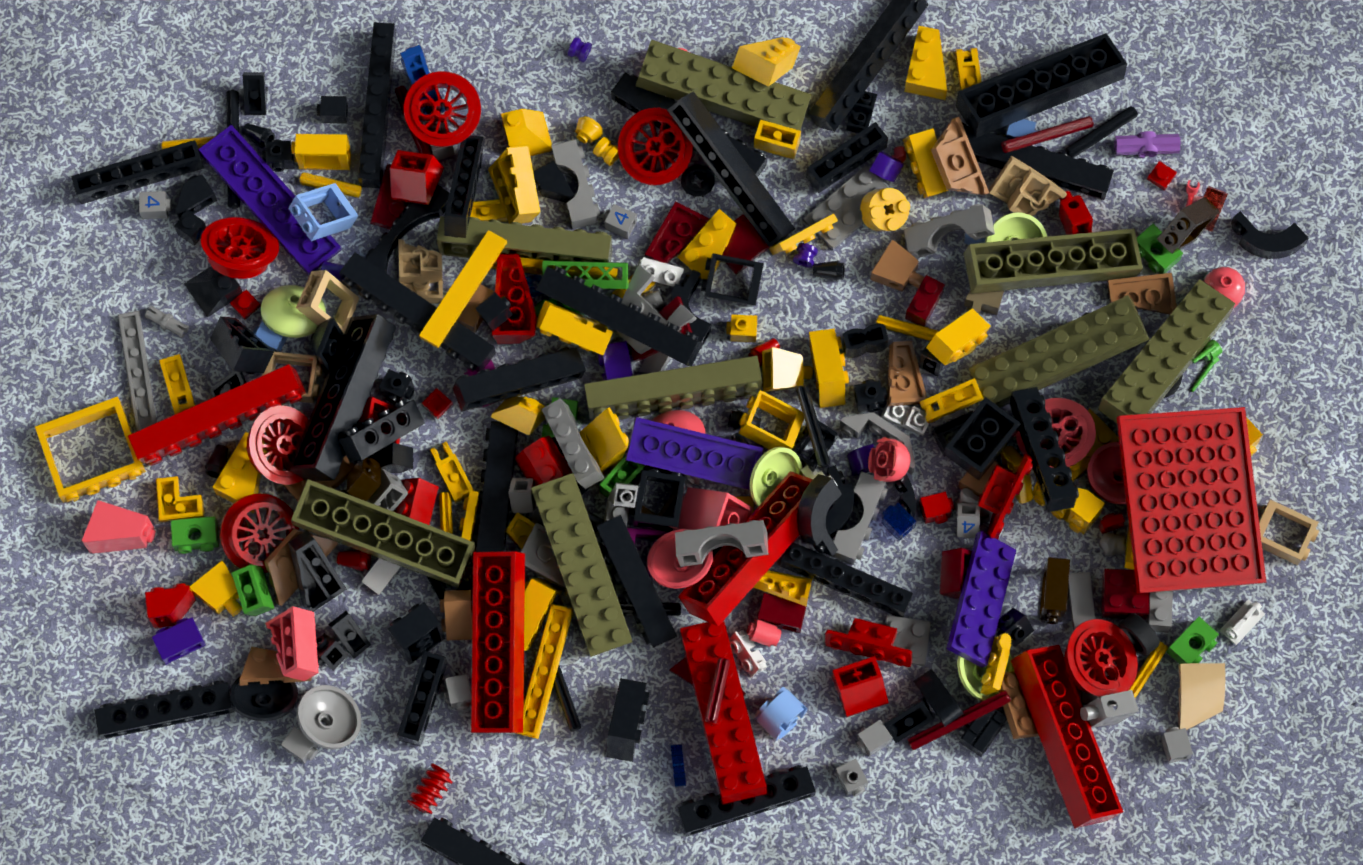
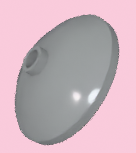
(336, 710)

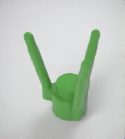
(1209, 352)

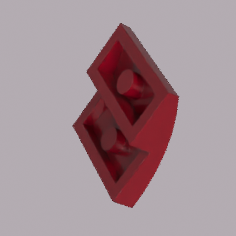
(744, 243)

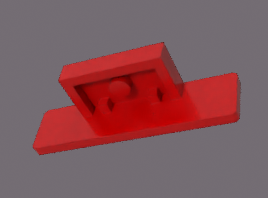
(1001, 491)
(870, 640)

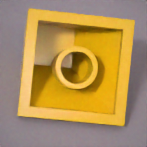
(527, 129)
(520, 413)

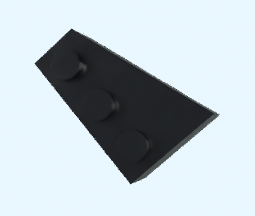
(240, 346)
(314, 573)
(626, 719)

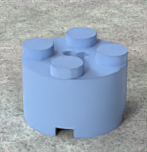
(781, 714)

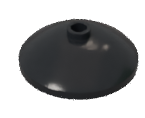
(263, 701)

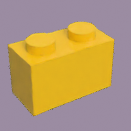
(777, 139)

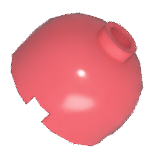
(1227, 282)
(889, 460)

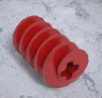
(430, 789)

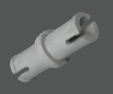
(166, 321)

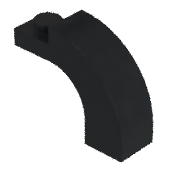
(1268, 245)
(699, 327)
(842, 509)
(812, 513)

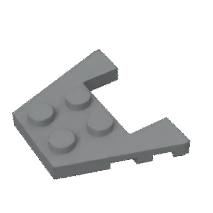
(638, 283)

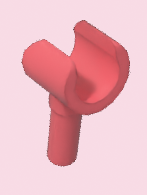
(899, 153)
(1191, 192)

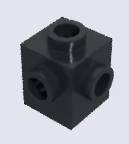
(278, 155)
(396, 386)
(869, 396)
(1015, 625)
(330, 651)

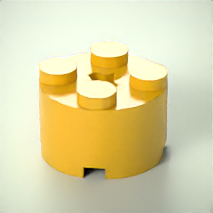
(873, 209)

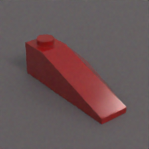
(513, 285)

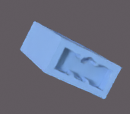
(331, 196)

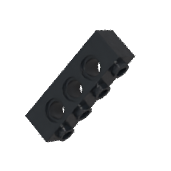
(847, 157)
(407, 420)
(422, 698)

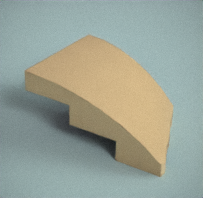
(1024, 188)
(420, 267)
(1200, 692)

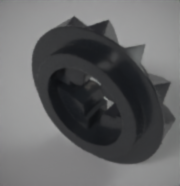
(702, 173)

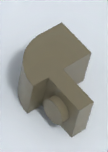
(985, 301)

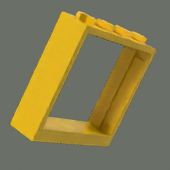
(77, 419)

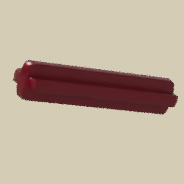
(717, 690)

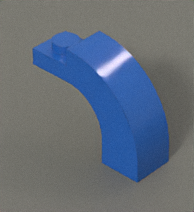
(415, 68)

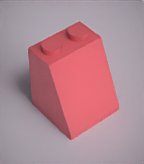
(711, 508)
(117, 529)

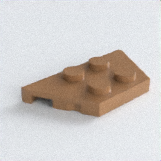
(957, 161)
(281, 567)

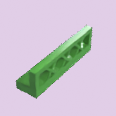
(607, 283)

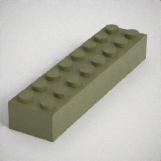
(720, 88)
(530, 241)
(1052, 260)
(1061, 351)
(1168, 353)
(675, 388)
(383, 533)
(581, 564)

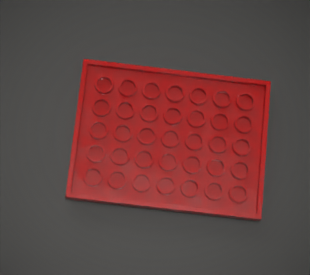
(1191, 500)

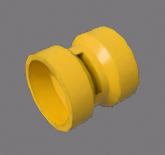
(606, 151)

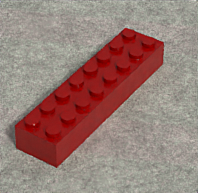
(216, 415)
(734, 574)
(498, 642)
(731, 737)
(1066, 737)

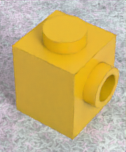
(742, 328)

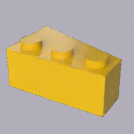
(766, 59)
(959, 337)

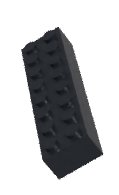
(1041, 85)
(342, 397)

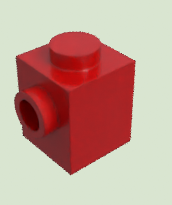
(936, 508)

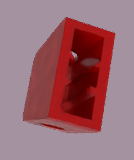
(1075, 215)

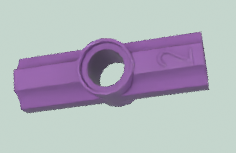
(1147, 144)

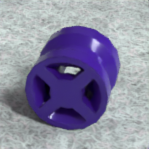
(579, 49)
(805, 255)

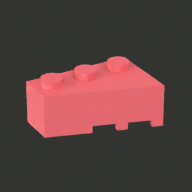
(296, 643)

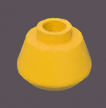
(588, 130)

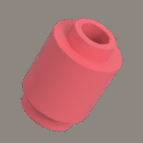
(764, 633)

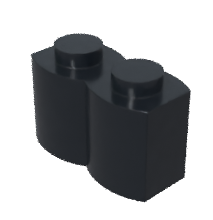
(870, 340)

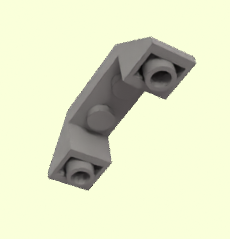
(856, 424)
(619, 502)

